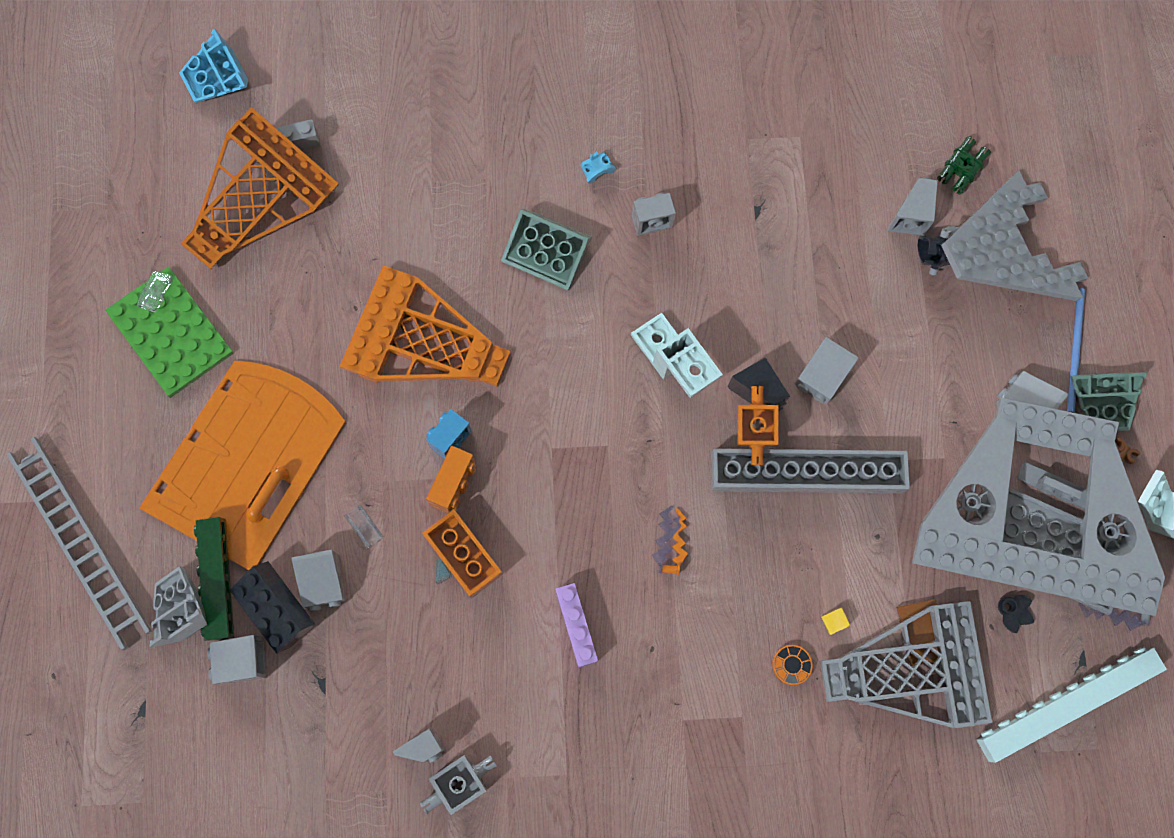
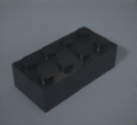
(272, 607)

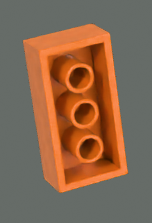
(462, 553)

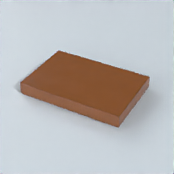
(920, 630)

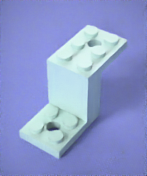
(676, 355)
(1158, 505)

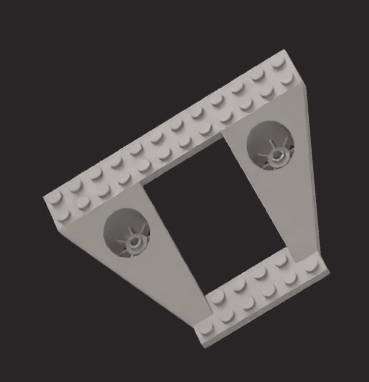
(1114, 577)

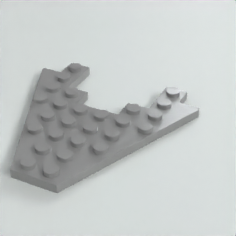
(994, 253)

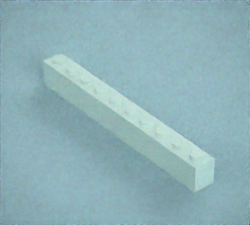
(1071, 704)

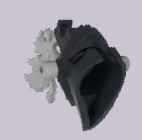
(931, 251)

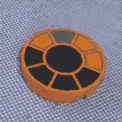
(792, 665)

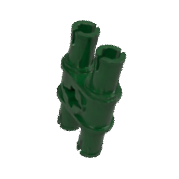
(969, 171)

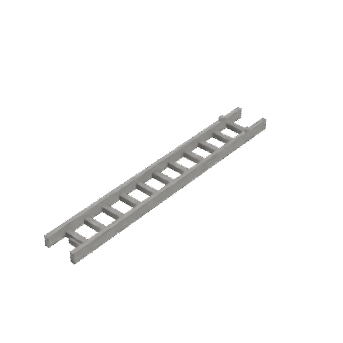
(95, 597)

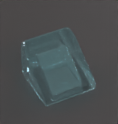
(441, 572)

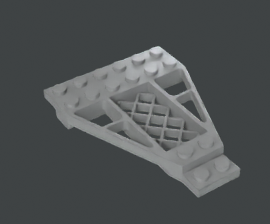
(958, 662)

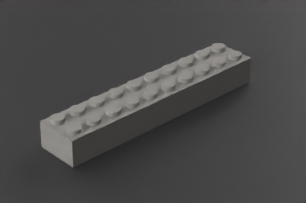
(810, 471)

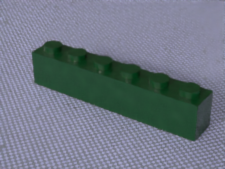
(214, 578)

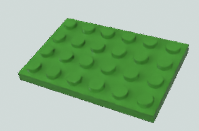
(175, 340)

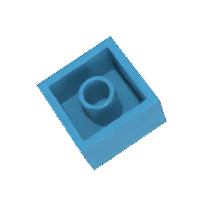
(450, 431)

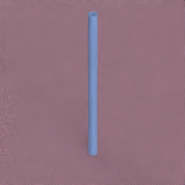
(1076, 351)

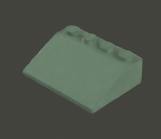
(546, 248)

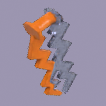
(670, 533)

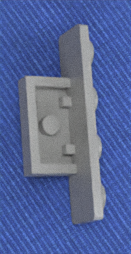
(1053, 485)

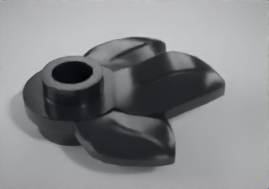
(1018, 612)

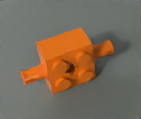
(767, 417)

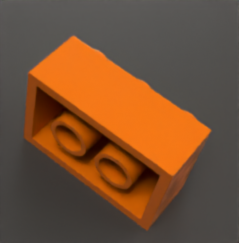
(451, 480)

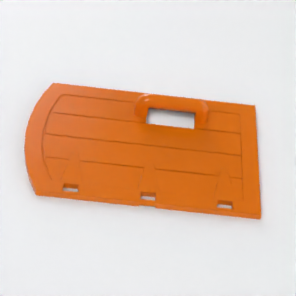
(252, 430)

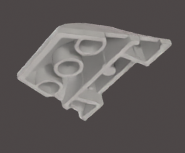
(177, 608)

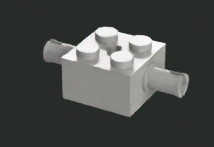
(444, 784)

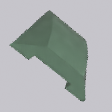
(1109, 395)

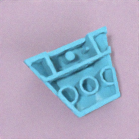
(213, 70)

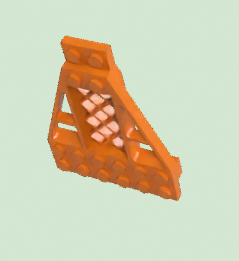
(279, 158)
(381, 324)

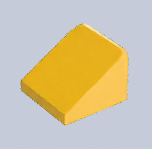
(835, 621)

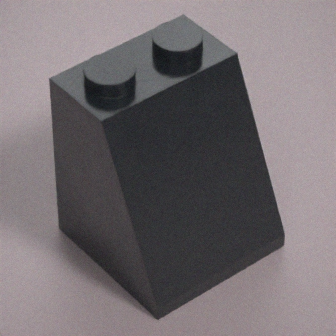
(760, 375)

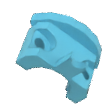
(597, 166)

